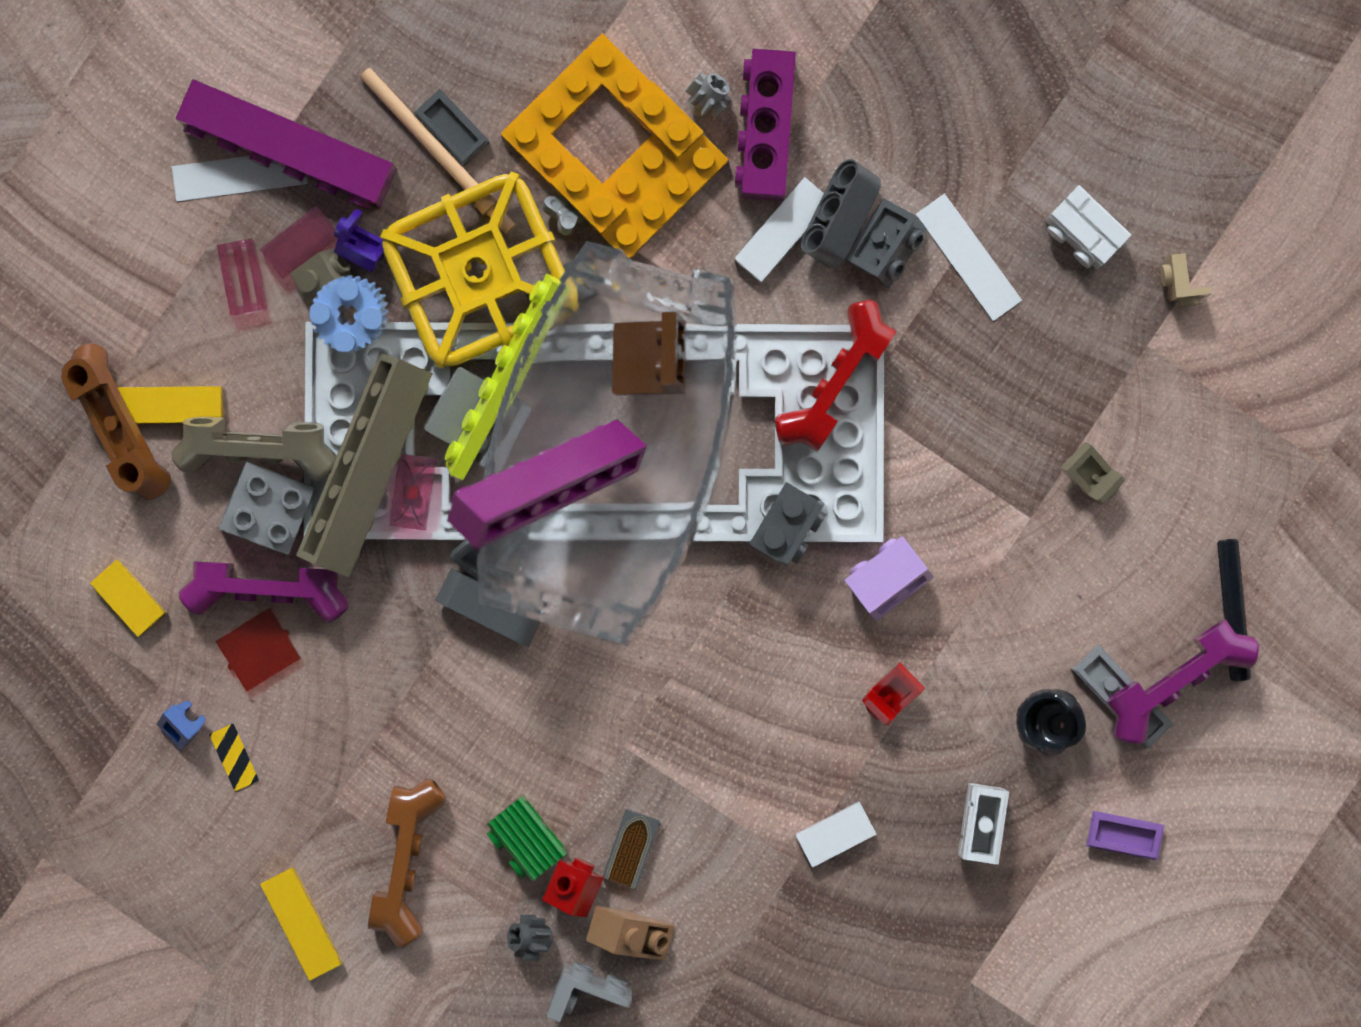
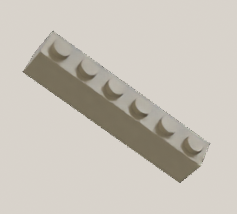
(364, 464)

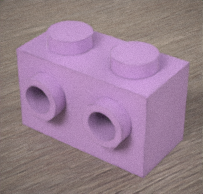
(888, 577)

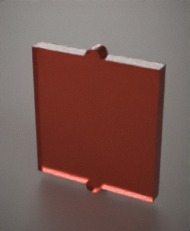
(258, 649)

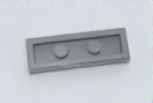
(1106, 678)

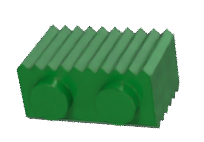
(526, 839)

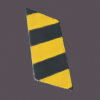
(234, 757)

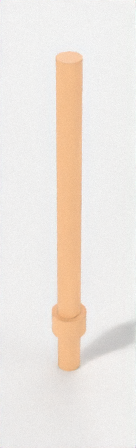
(485, 205)

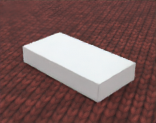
(835, 834)

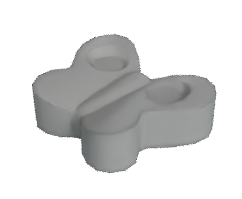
(564, 212)

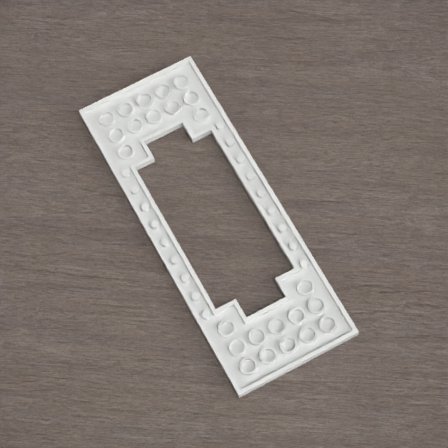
(773, 363)

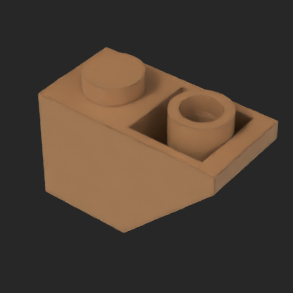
(629, 933)

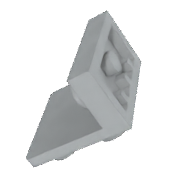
(451, 408)
(266, 507)
(581, 977)

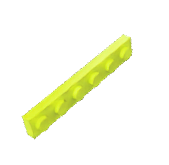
(481, 419)

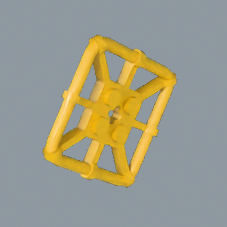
(455, 259)

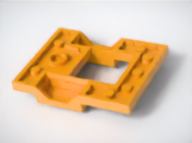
(650, 182)

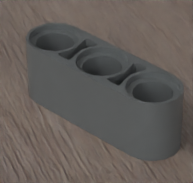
(840, 213)
(462, 596)

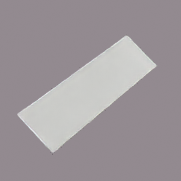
(227, 178)
(969, 257)

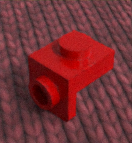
(892, 694)

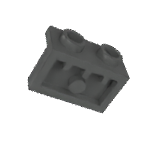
(887, 243)
(787, 525)

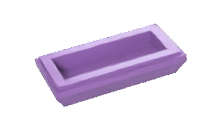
(1125, 835)

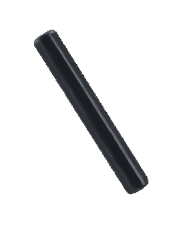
(1233, 596)

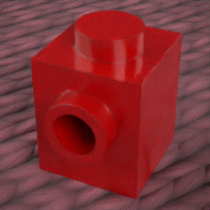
(573, 887)

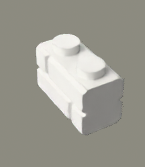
(1086, 228)
(983, 823)

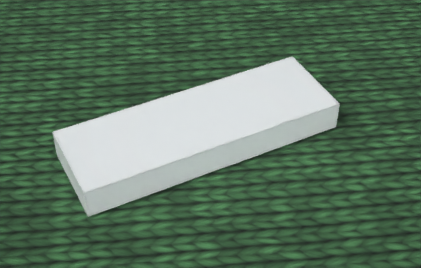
(780, 231)

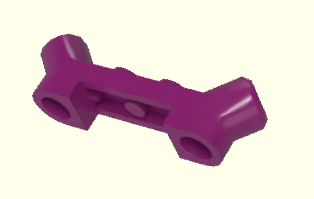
(215, 579)
(1217, 646)

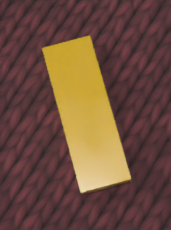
(172, 404)
(301, 923)

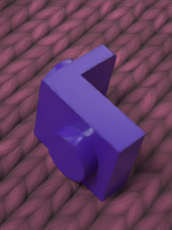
(357, 243)

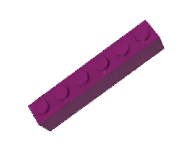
(285, 143)
(545, 483)

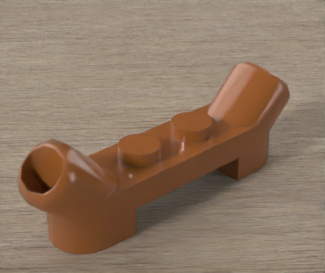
(132, 463)
(389, 909)

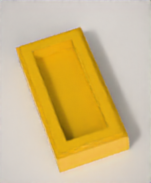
(128, 597)

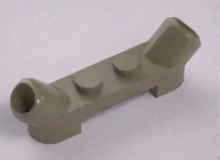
(299, 442)

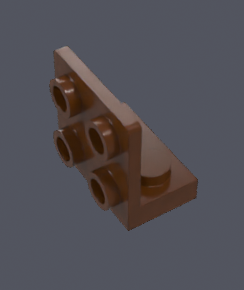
(649, 356)

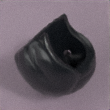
(1040, 732)

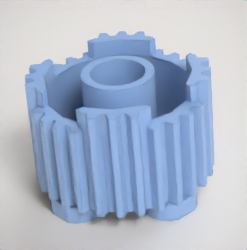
(329, 311)

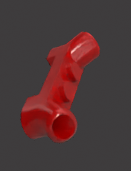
(870, 340)

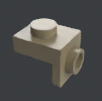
(320, 271)
(1092, 474)

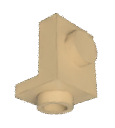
(1176, 278)

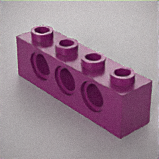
(779, 69)

